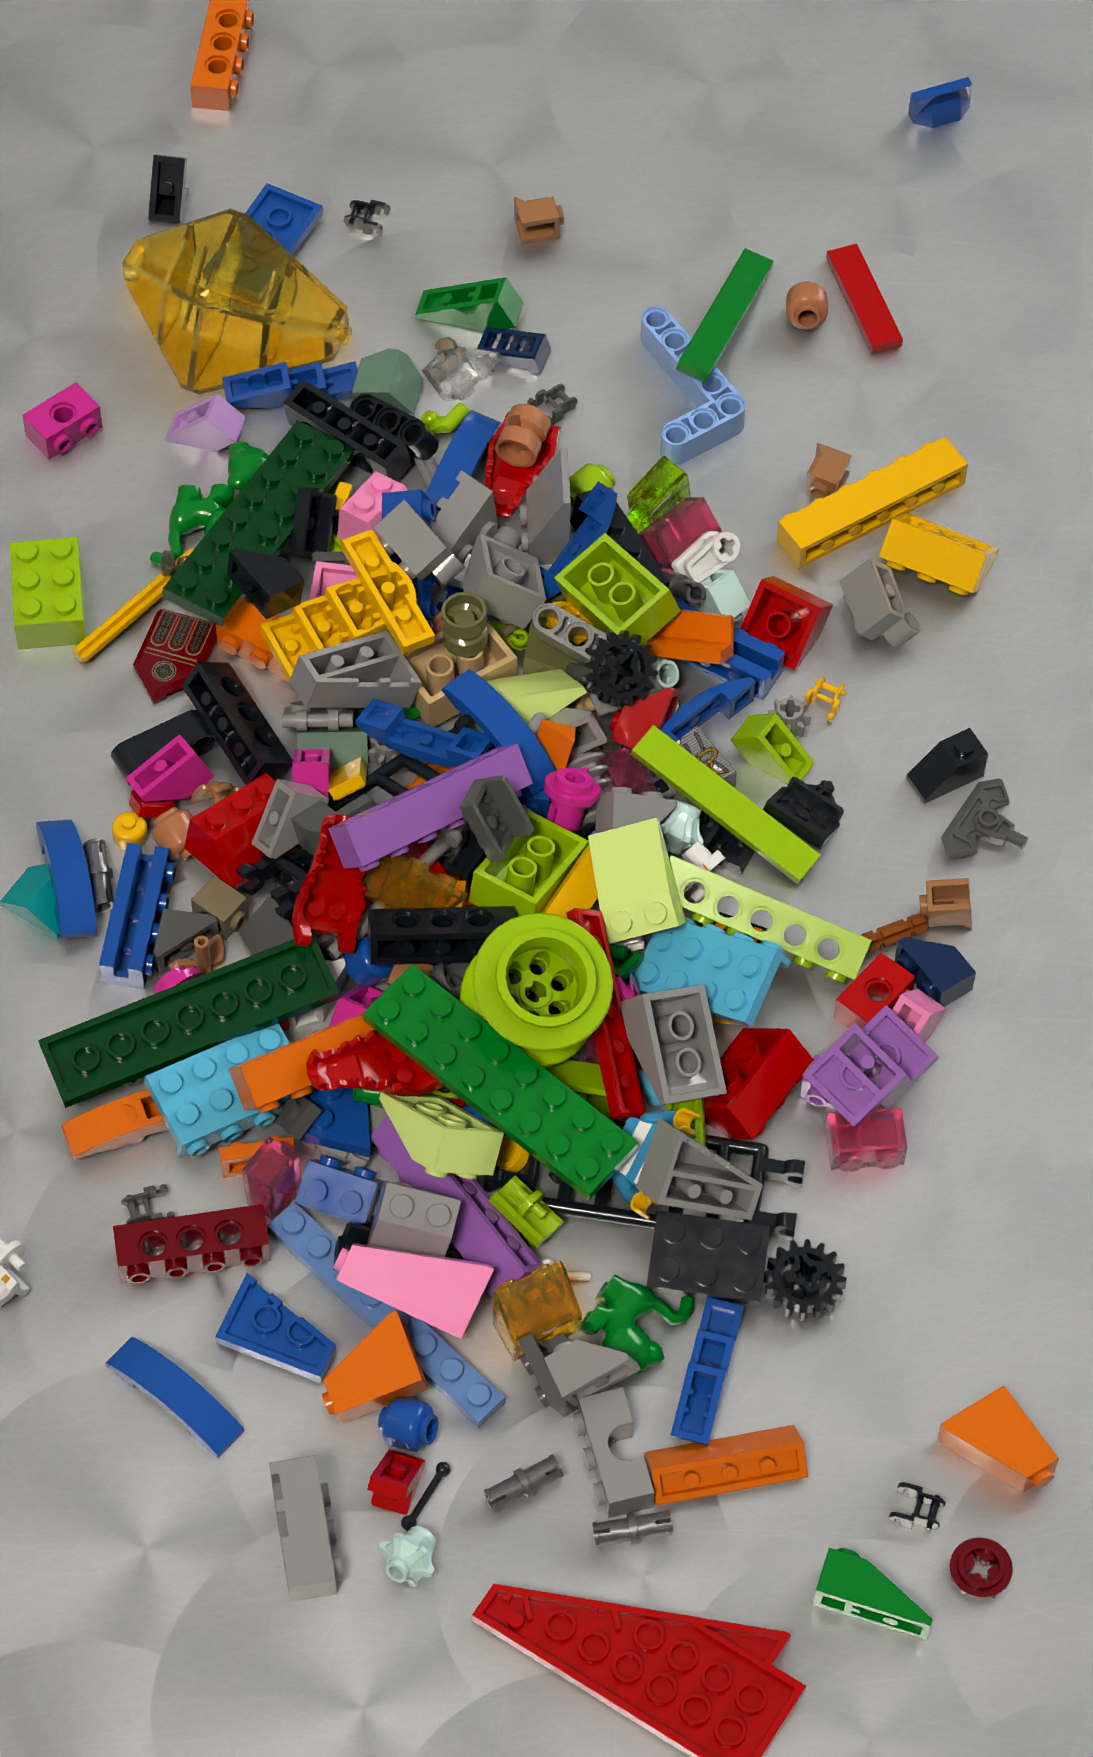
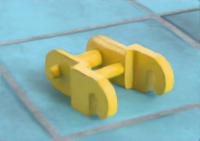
(813, 694)

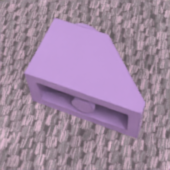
(207, 425)

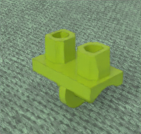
(526, 1211)

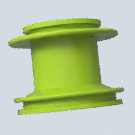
(564, 954)

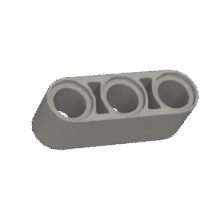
(567, 626)

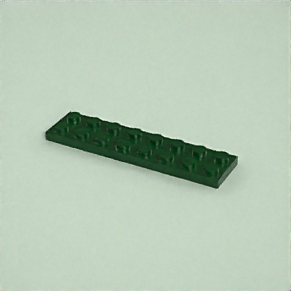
(256, 520)
(187, 1020)

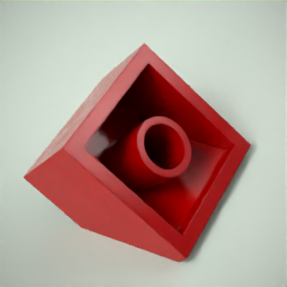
(786, 618)

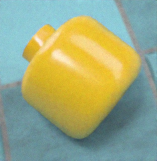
(129, 829)

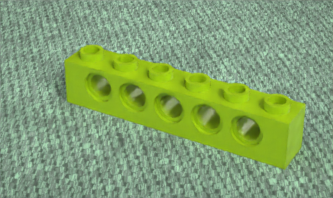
(851, 946)

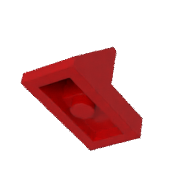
(395, 1481)

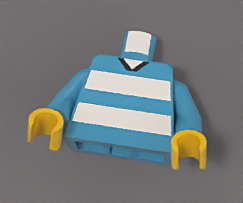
(642, 1131)

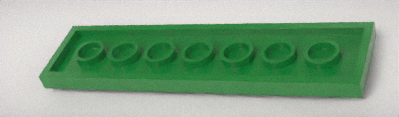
(500, 1082)

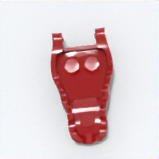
(511, 482)
(330, 896)
(369, 1065)

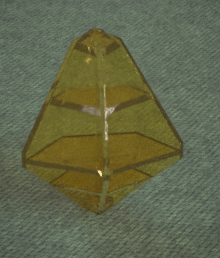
(230, 301)

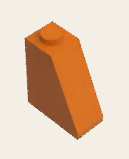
(375, 1372)
(1001, 1441)

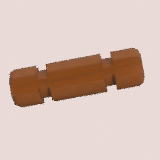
(891, 933)

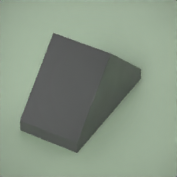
(178, 933)

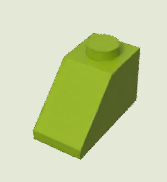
(772, 747)

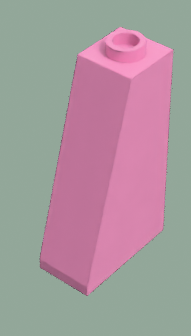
(419, 1284)

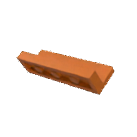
(695, 637)
(726, 1464)

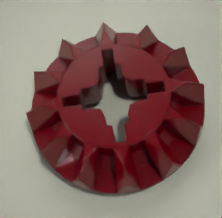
(987, 1553)

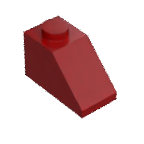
(636, 720)

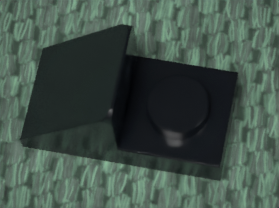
(168, 188)

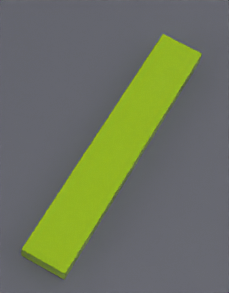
(725, 804)

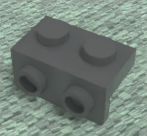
(495, 815)
(534, 1363)

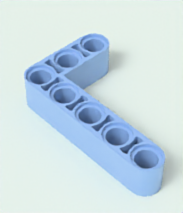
(718, 404)

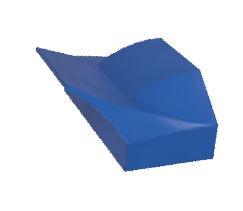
(940, 103)

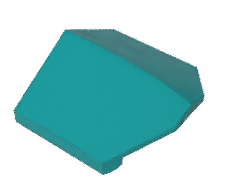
(34, 899)

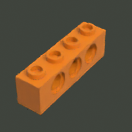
(220, 54)

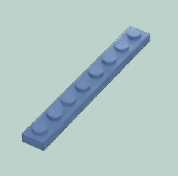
(438, 1360)

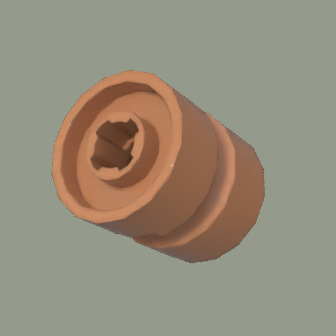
(522, 435)

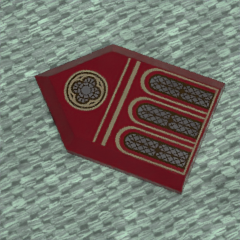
(172, 651)

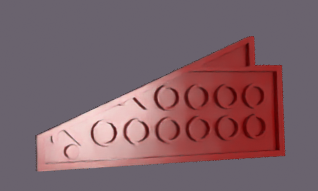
(677, 1675)

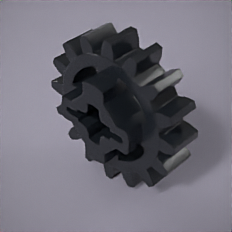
(627, 657)
(795, 1290)

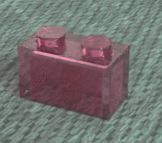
(678, 530)
(874, 1143)
(272, 1177)

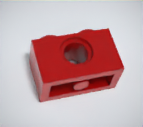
(879, 979)

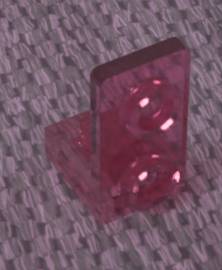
(627, 771)

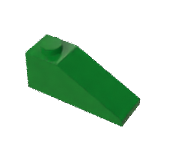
(473, 305)
(861, 1591)

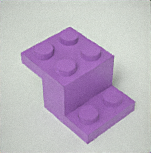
(870, 1066)

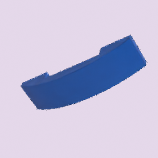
(462, 454)
(599, 508)
(725, 698)
(500, 723)
(420, 741)
(69, 878)
(176, 1393)

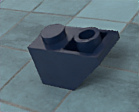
(937, 969)

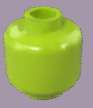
(586, 479)

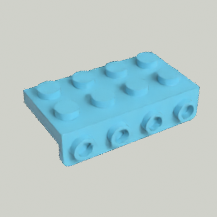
(730, 967)
(200, 1096)

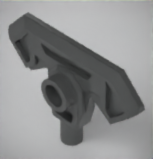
(981, 820)

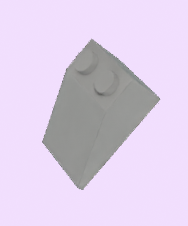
(547, 511)
(675, 1043)

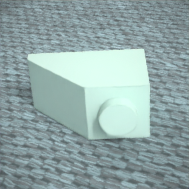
(723, 595)

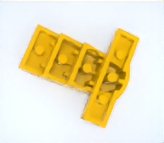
(372, 603)

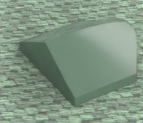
(389, 377)

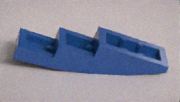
(273, 384)
(707, 1371)

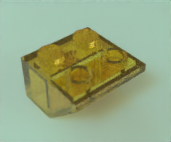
(410, 885)
(535, 1305)

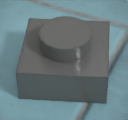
(297, 1116)

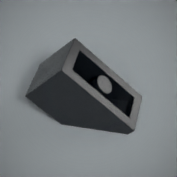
(266, 580)
(949, 766)

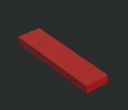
(864, 298)

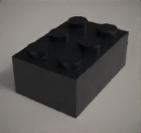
(708, 1258)

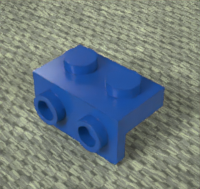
(338, 1189)

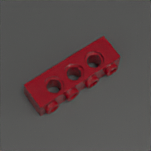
(175, 1233)

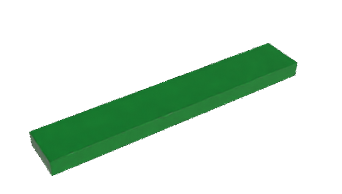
(724, 315)

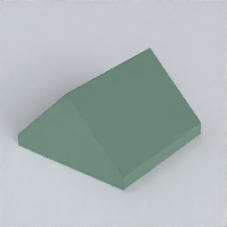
(344, 744)

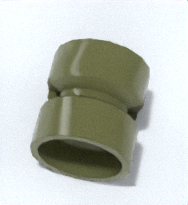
(464, 624)

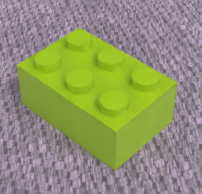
(616, 591)
(47, 592)
(529, 870)

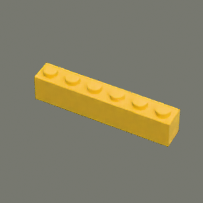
(871, 502)

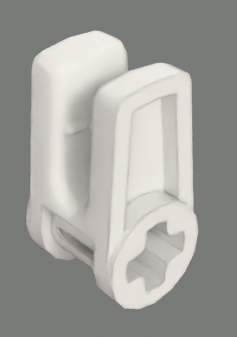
(707, 555)

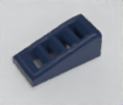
(534, 345)

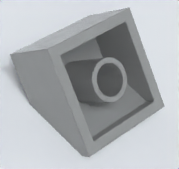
(505, 581)
(413, 1220)

